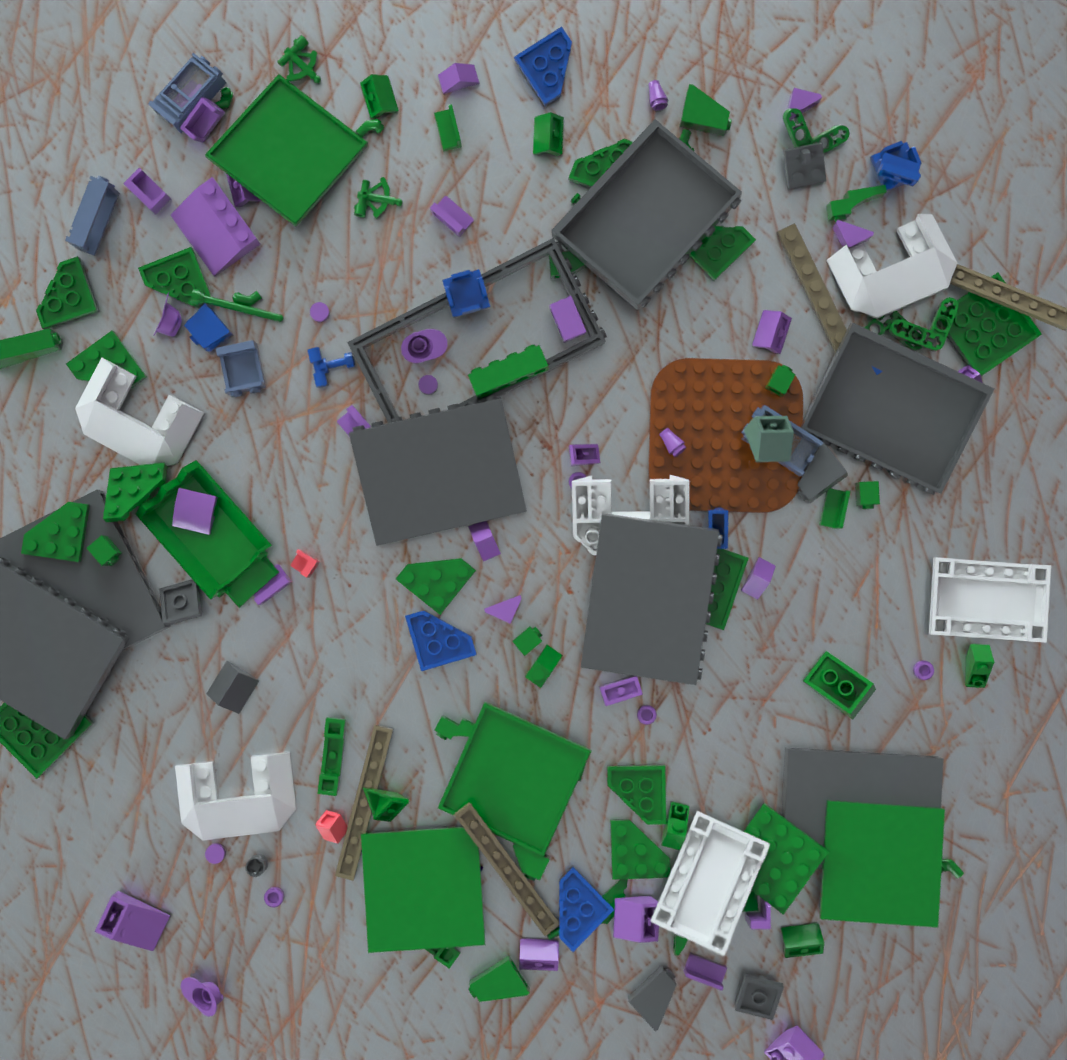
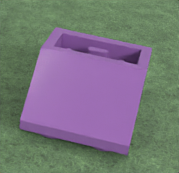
(633, 919)
(793, 1045)

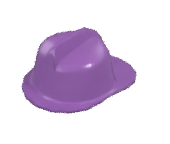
(170, 321)
(424, 345)
(202, 995)

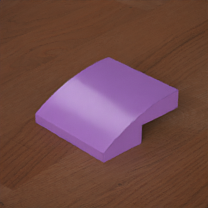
(194, 511)

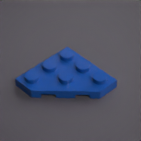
(546, 64)
(437, 641)
(579, 909)

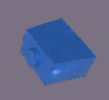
(207, 329)
(719, 520)

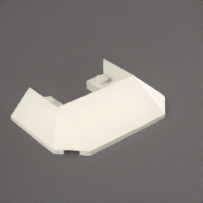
(903, 283)
(143, 444)
(593, 497)
(242, 815)

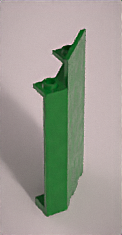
(225, 561)

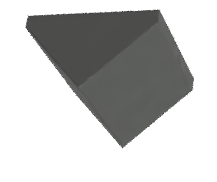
(232, 688)

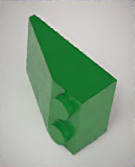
(840, 685)

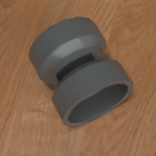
(256, 865)

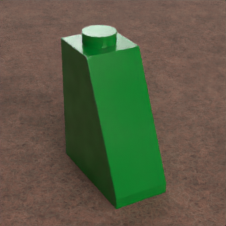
(704, 113)
(499, 982)

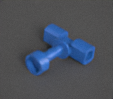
(322, 365)

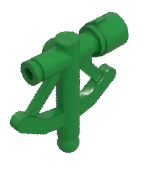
(292, 55)
(366, 196)

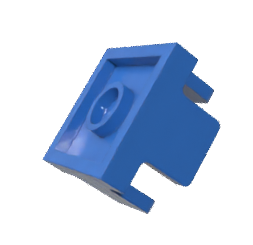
(898, 149)
(466, 292)

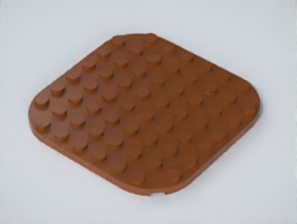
(707, 409)

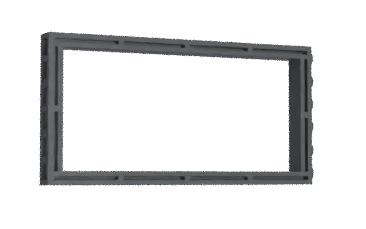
(570, 283)

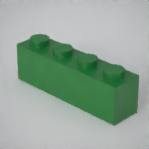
(508, 371)

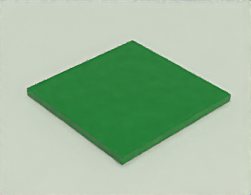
(286, 150)
(515, 778)
(882, 863)
(422, 890)

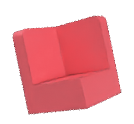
(304, 563)
(331, 826)

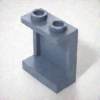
(241, 368)

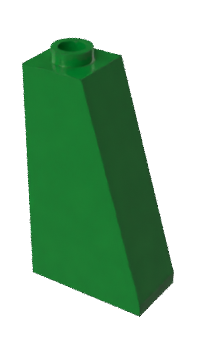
(28, 346)

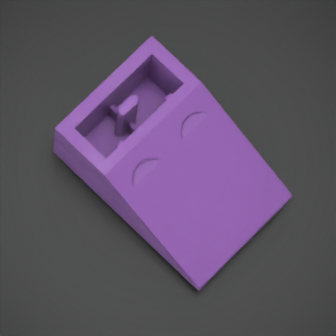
(132, 922)

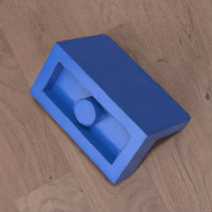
(899, 169)

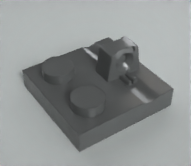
(804, 165)
(180, 602)
(759, 996)

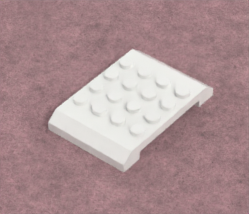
(990, 599)
(710, 883)

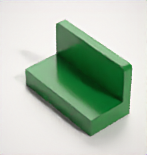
(378, 95)
(448, 129)
(548, 134)
(834, 508)
(802, 940)

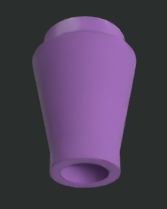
(658, 98)
(672, 442)

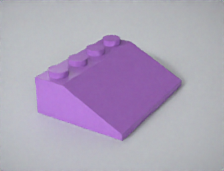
(214, 227)

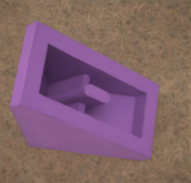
(458, 77)
(803, 100)
(851, 234)
(584, 454)
(484, 540)
(758, 578)
(505, 609)

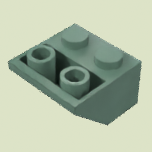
(770, 438)

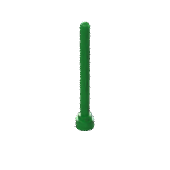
(199, 297)

